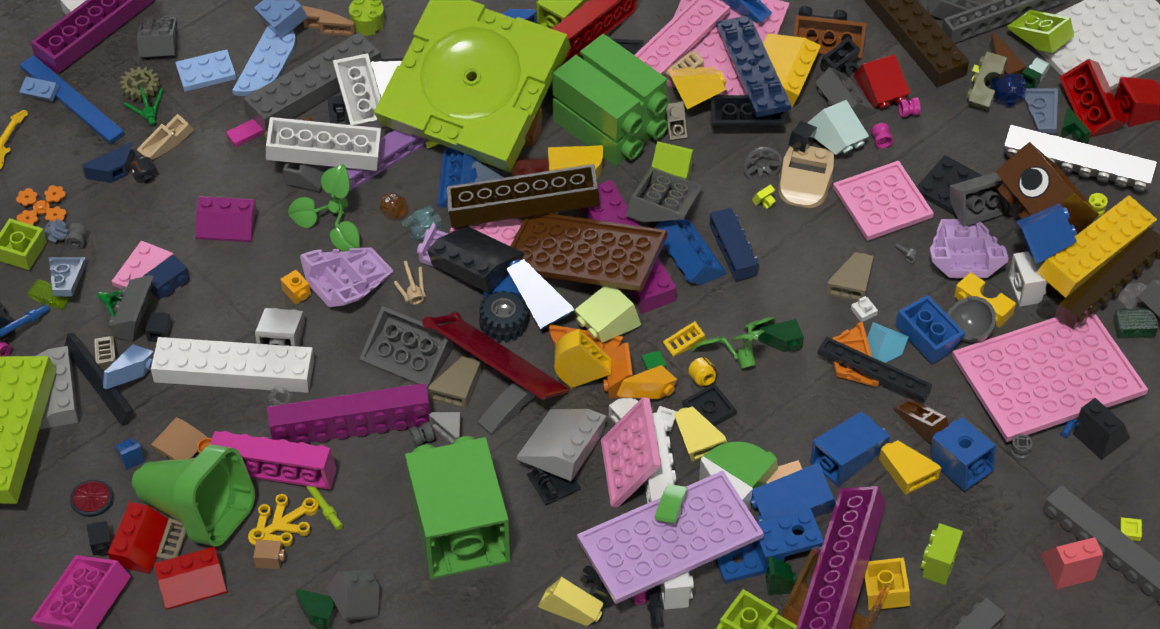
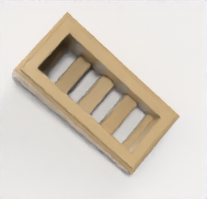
(692, 59)

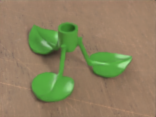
(304, 214)
(745, 354)

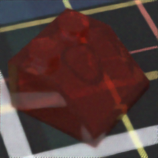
(530, 165)

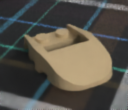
(802, 186)

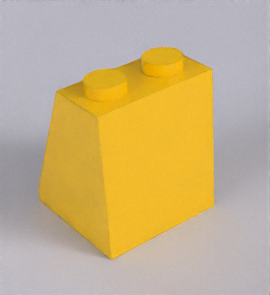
(697, 84)

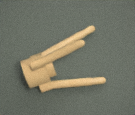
(415, 294)

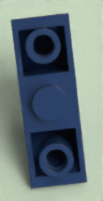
(111, 165)

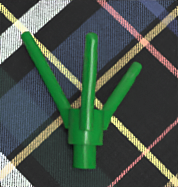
(148, 112)
(111, 299)

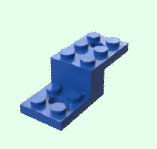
(776, 542)

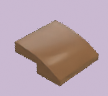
(178, 440)

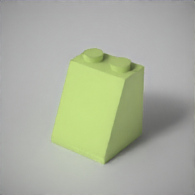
(607, 314)

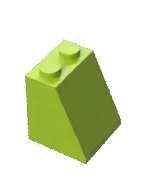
(554, 11)

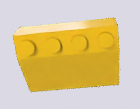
(792, 61)

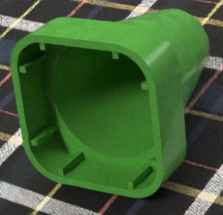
(202, 492)

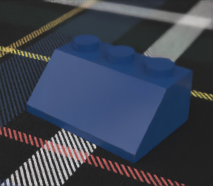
(929, 328)

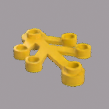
(282, 523)

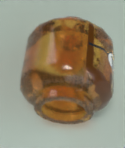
(393, 205)

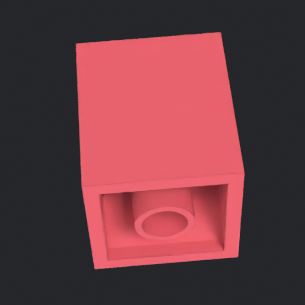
(1073, 562)

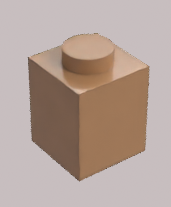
(268, 554)

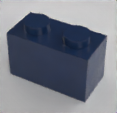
(168, 276)

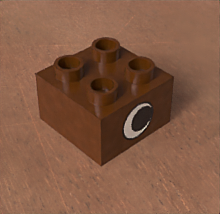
(1038, 183)

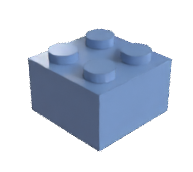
(281, 15)

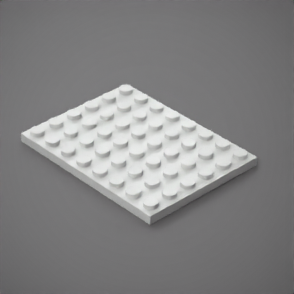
(1115, 34)

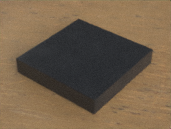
(711, 405)

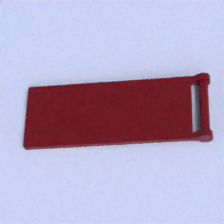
(496, 355)

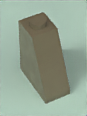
(852, 278)
(456, 383)

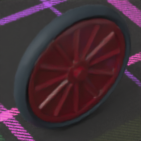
(91, 497)

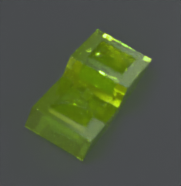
(42, 292)

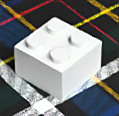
(1025, 280)

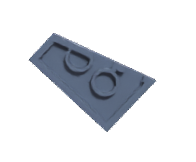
(1043, 108)
(66, 274)

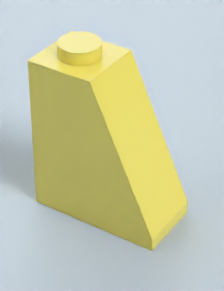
(698, 433)
(571, 602)

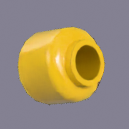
(702, 371)

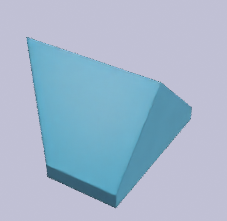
(886, 343)

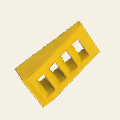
(687, 331)

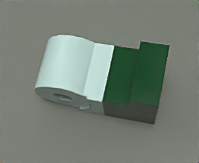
(1036, 72)

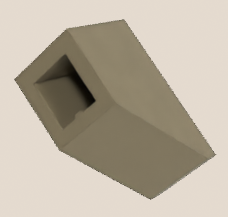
(676, 120)

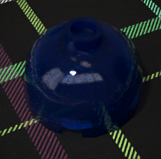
(1009, 89)

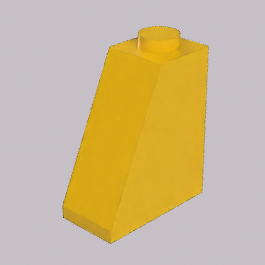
(908, 466)

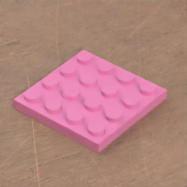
(883, 200)
(630, 452)

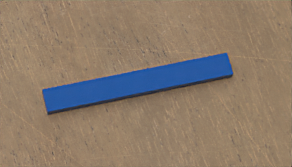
(74, 101)

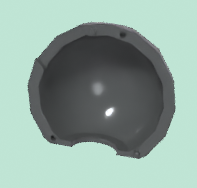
(974, 317)

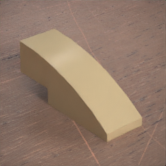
(166, 137)

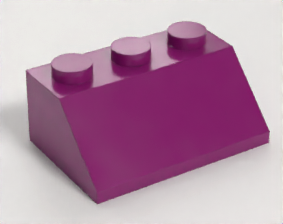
(225, 219)

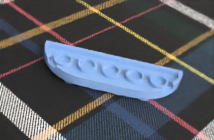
(265, 62)

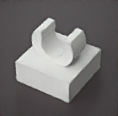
(864, 309)

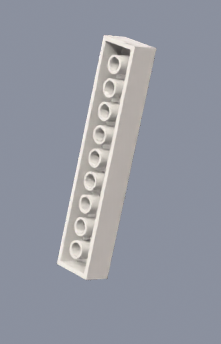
(677, 590)

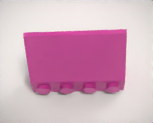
(82, 594)

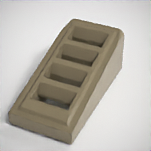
(105, 363)
(172, 524)

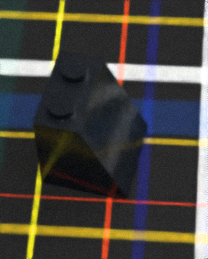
(1100, 429)

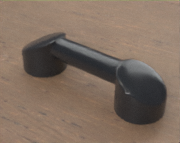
(807, 11)

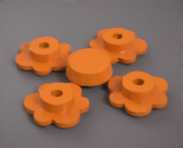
(41, 207)

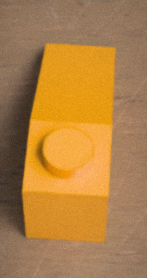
(648, 384)

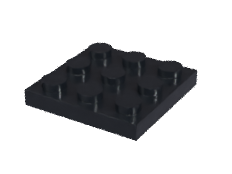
(937, 182)

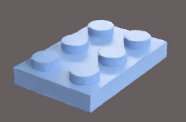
(205, 70)

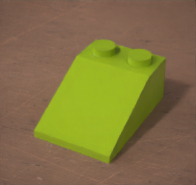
(1043, 30)

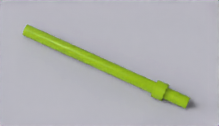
(328, 511)

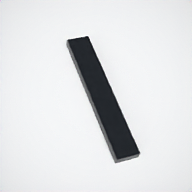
(874, 369)
(95, 376)

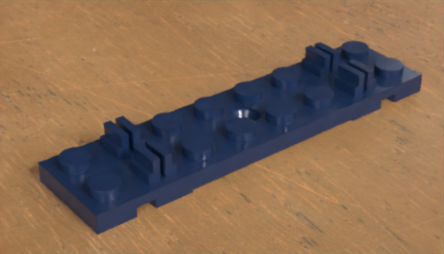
(761, 80)

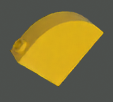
(576, 156)
(580, 359)

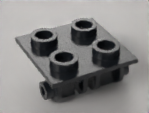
(551, 486)

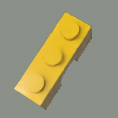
(974, 286)

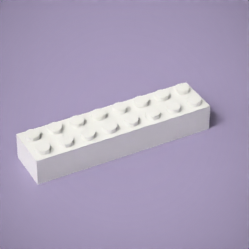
(1085, 158)
(232, 364)

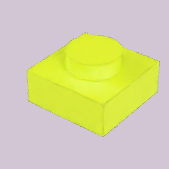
(1131, 528)

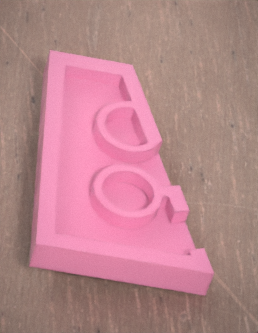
(141, 261)

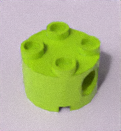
(367, 16)

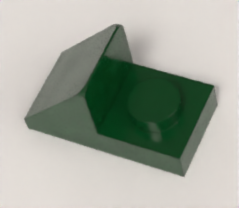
(1076, 127)

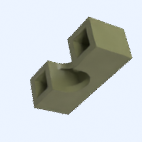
(991, 66)

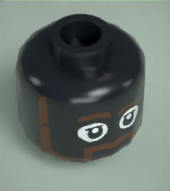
(143, 169)

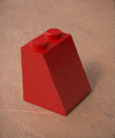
(882, 81)
(1138, 100)

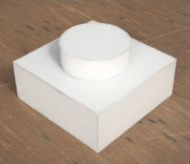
(668, 415)

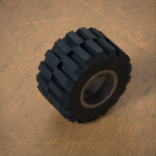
(503, 316)

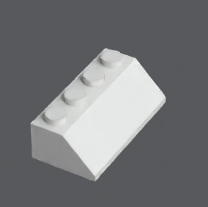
(358, 90)

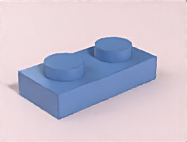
(39, 89)

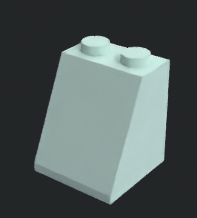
(839, 128)

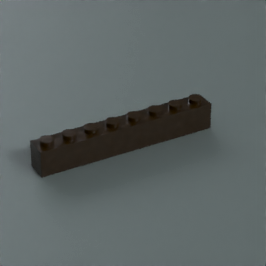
(1109, 279)

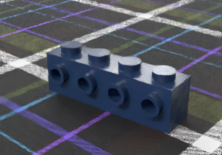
(733, 244)

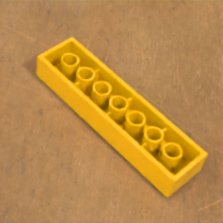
(1096, 246)

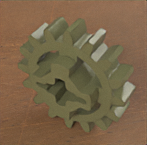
(133, 81)

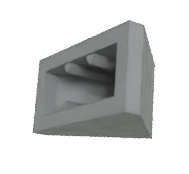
(446, 424)

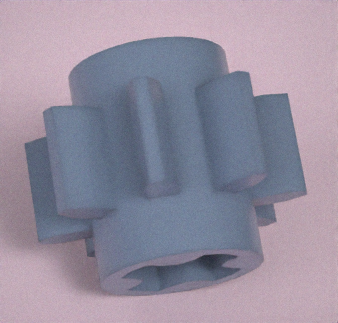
(55, 230)

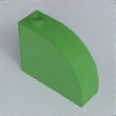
(745, 462)

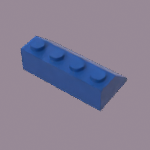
(455, 170)
(691, 251)

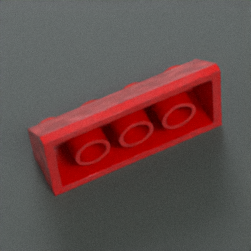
(1092, 98)

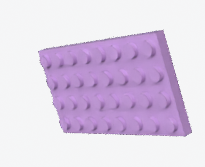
(641, 552)

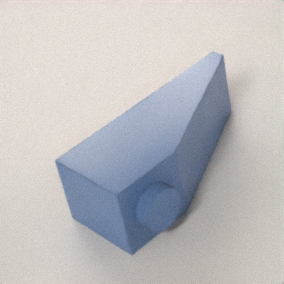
(129, 366)

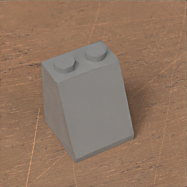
(280, 327)

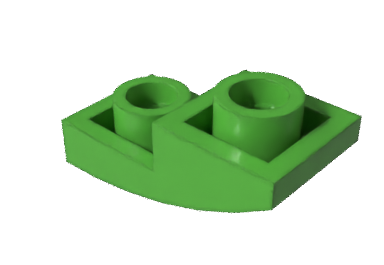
(670, 503)

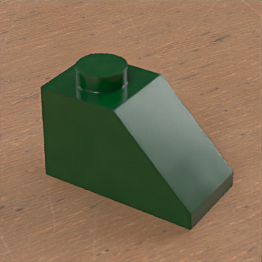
(783, 336)
(779, 577)
(318, 608)

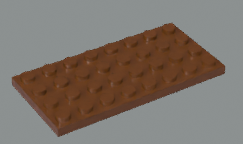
(589, 250)

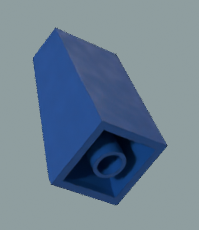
(848, 447)
(794, 493)

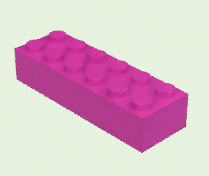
(282, 459)

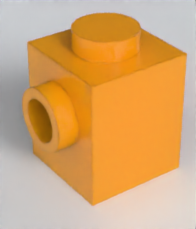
(295, 287)

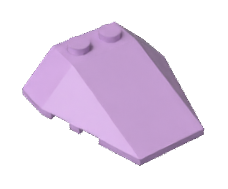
(966, 249)
(344, 275)

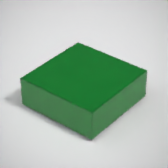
(653, 360)

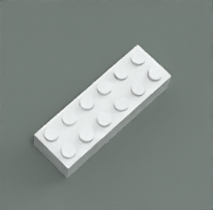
(323, 143)

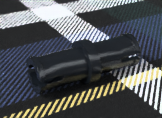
(655, 607)

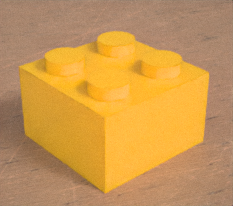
(884, 572)

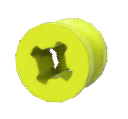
(1099, 202)

